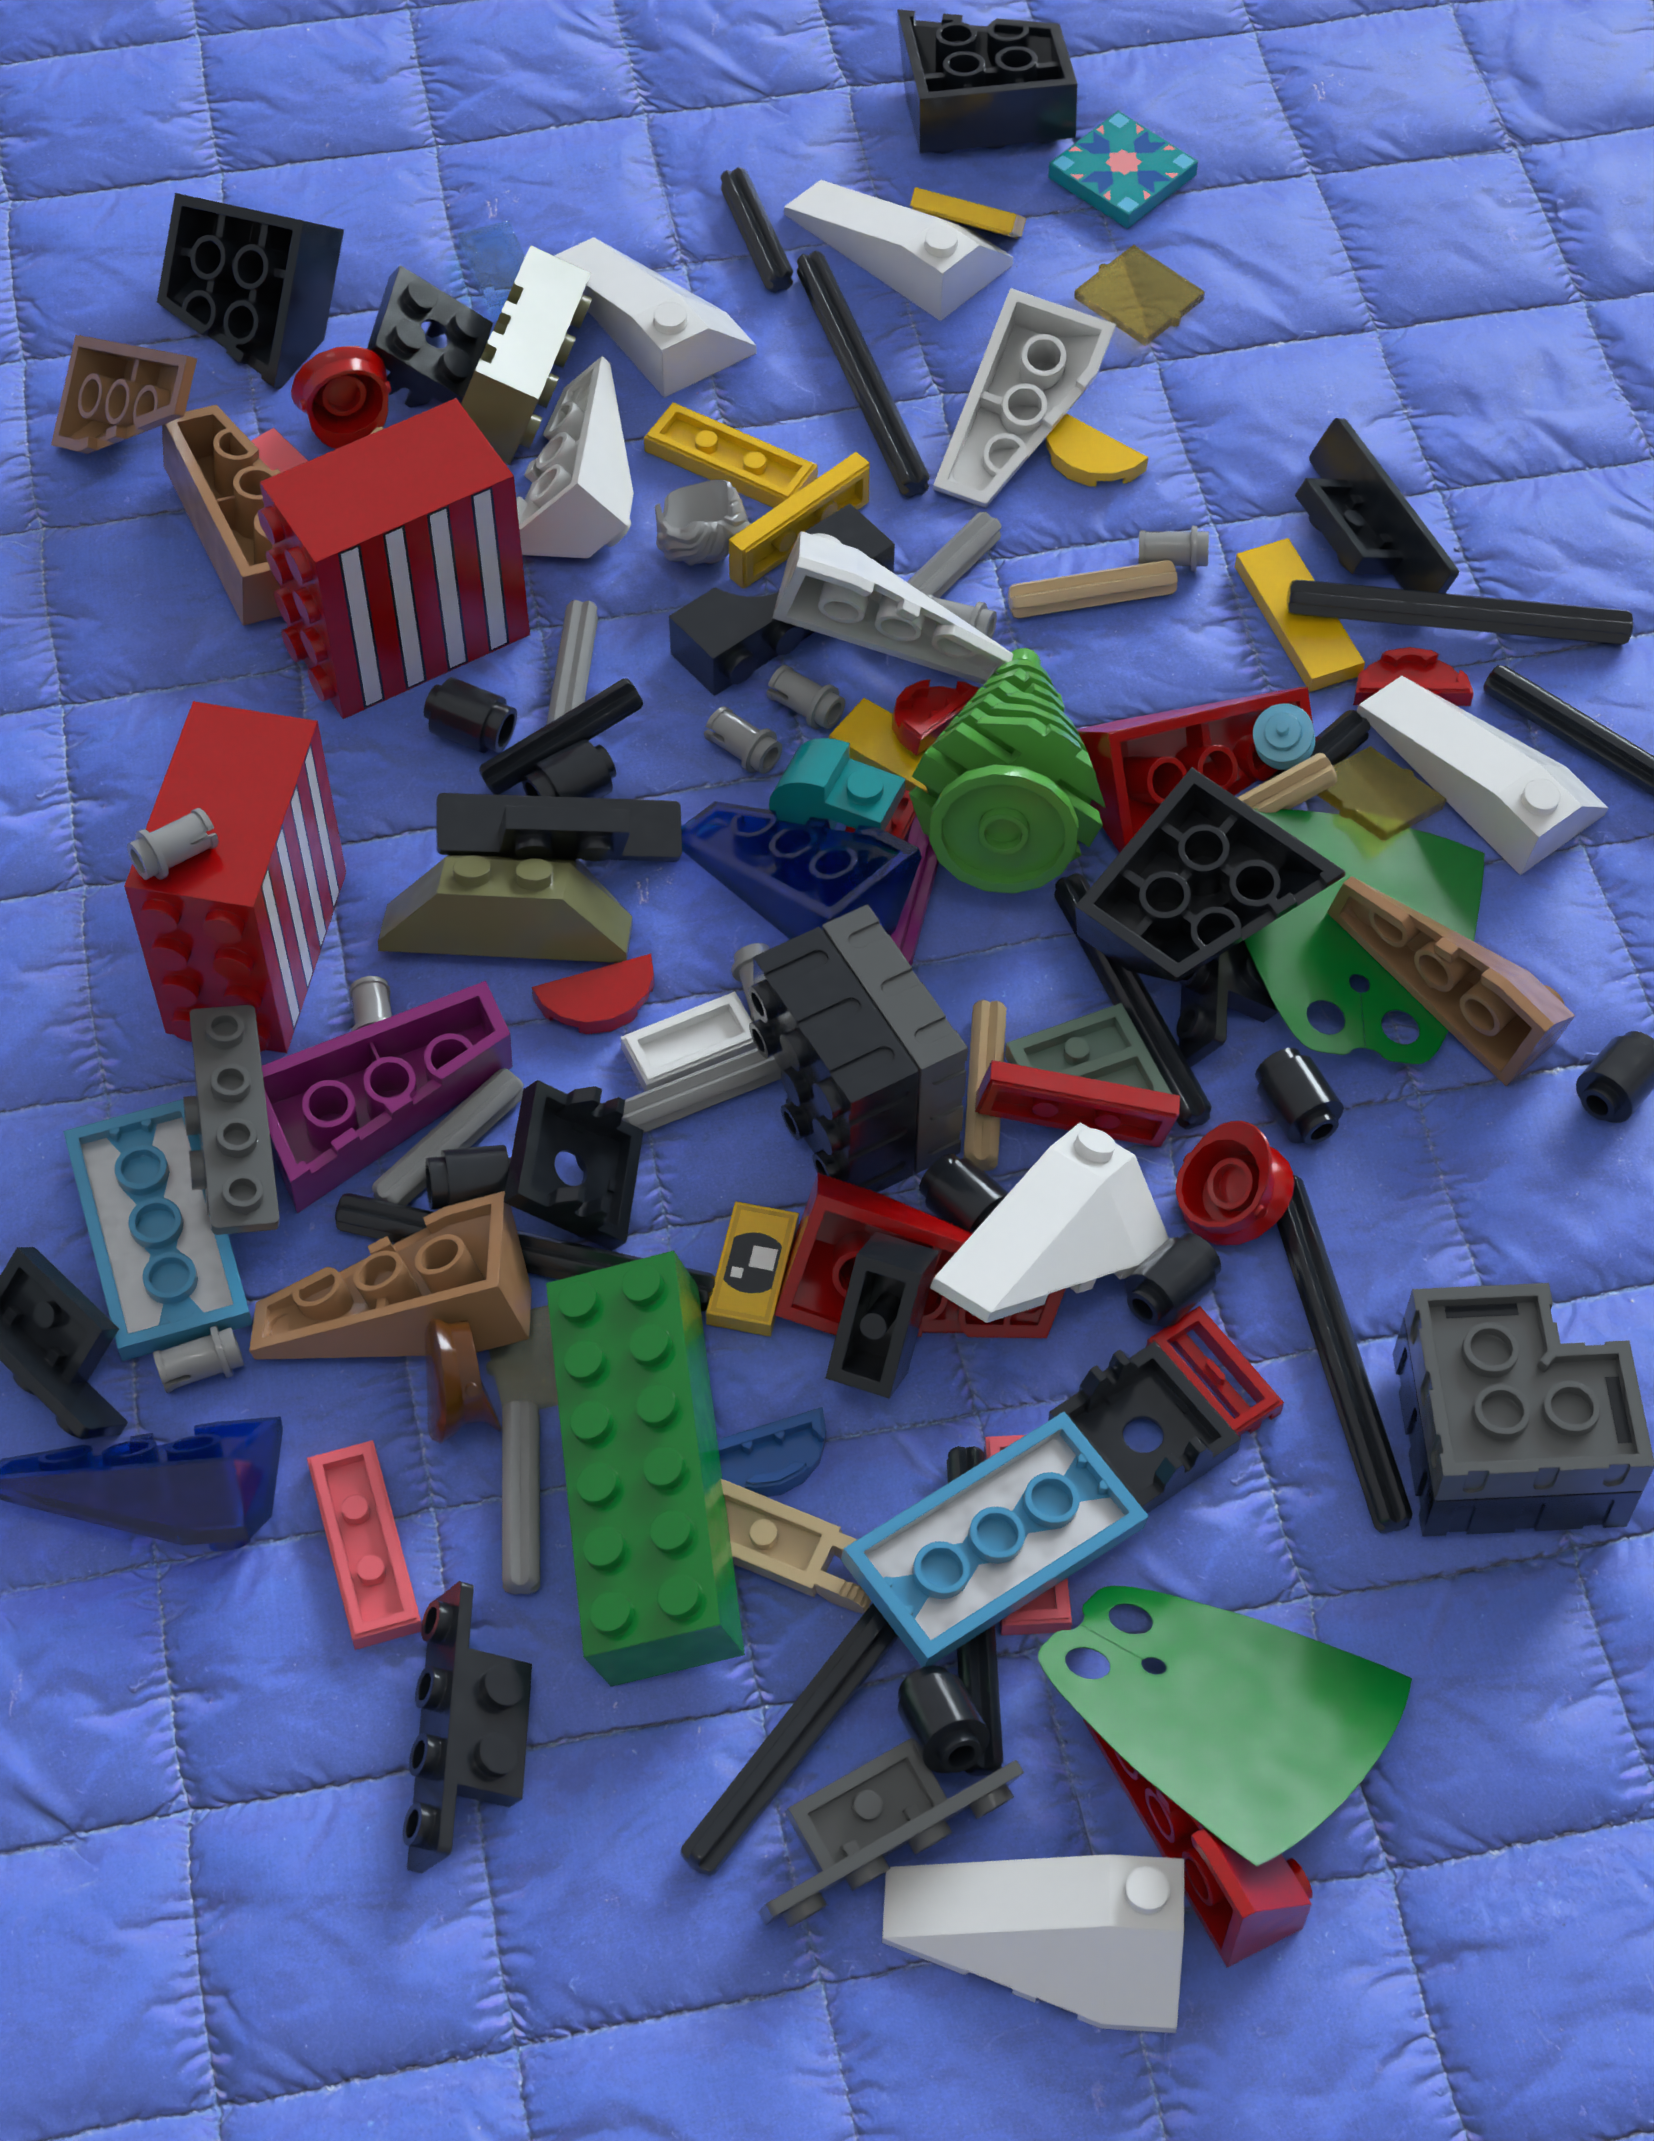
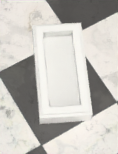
(688, 1041)

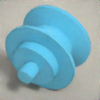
(1284, 736)

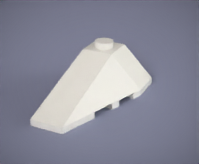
(1059, 1228)
(1058, 1930)

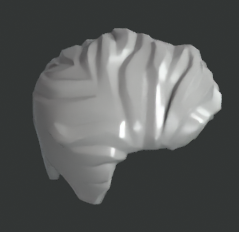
(700, 522)

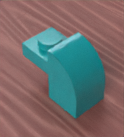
(833, 787)

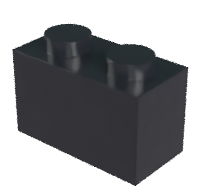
(882, 1314)

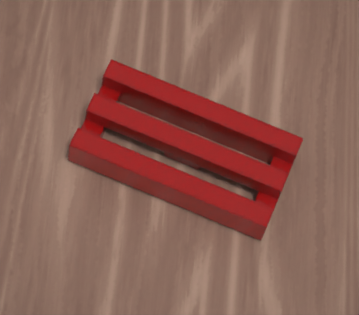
(1247, 1418)

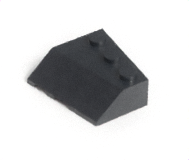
(986, 82)
(250, 282)
(1197, 883)

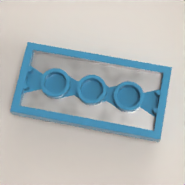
(152, 1233)
(993, 1539)

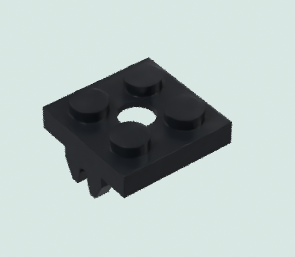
(403, 344)
(603, 1149)
(1158, 1391)

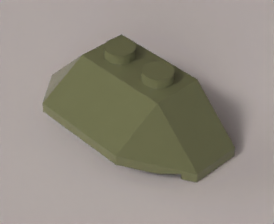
(508, 911)

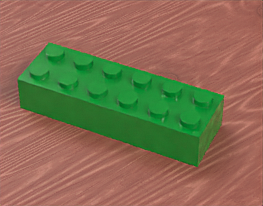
(643, 1471)

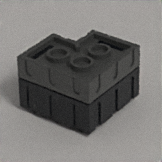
(860, 1052)
(1514, 1421)

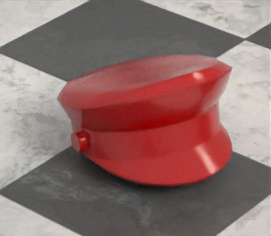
(343, 394)
(1233, 1185)

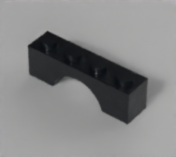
(730, 635)

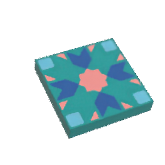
(1122, 169)

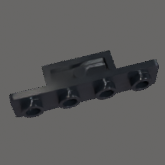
(1369, 516)
(558, 827)
(1207, 992)
(54, 1343)
(468, 1729)

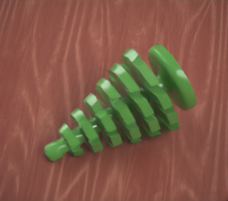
(1009, 784)

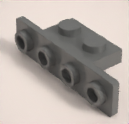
(230, 1122)
(872, 1814)

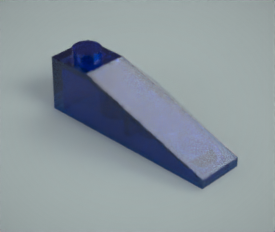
(802, 871)
(180, 1492)

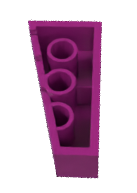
(377, 1086)

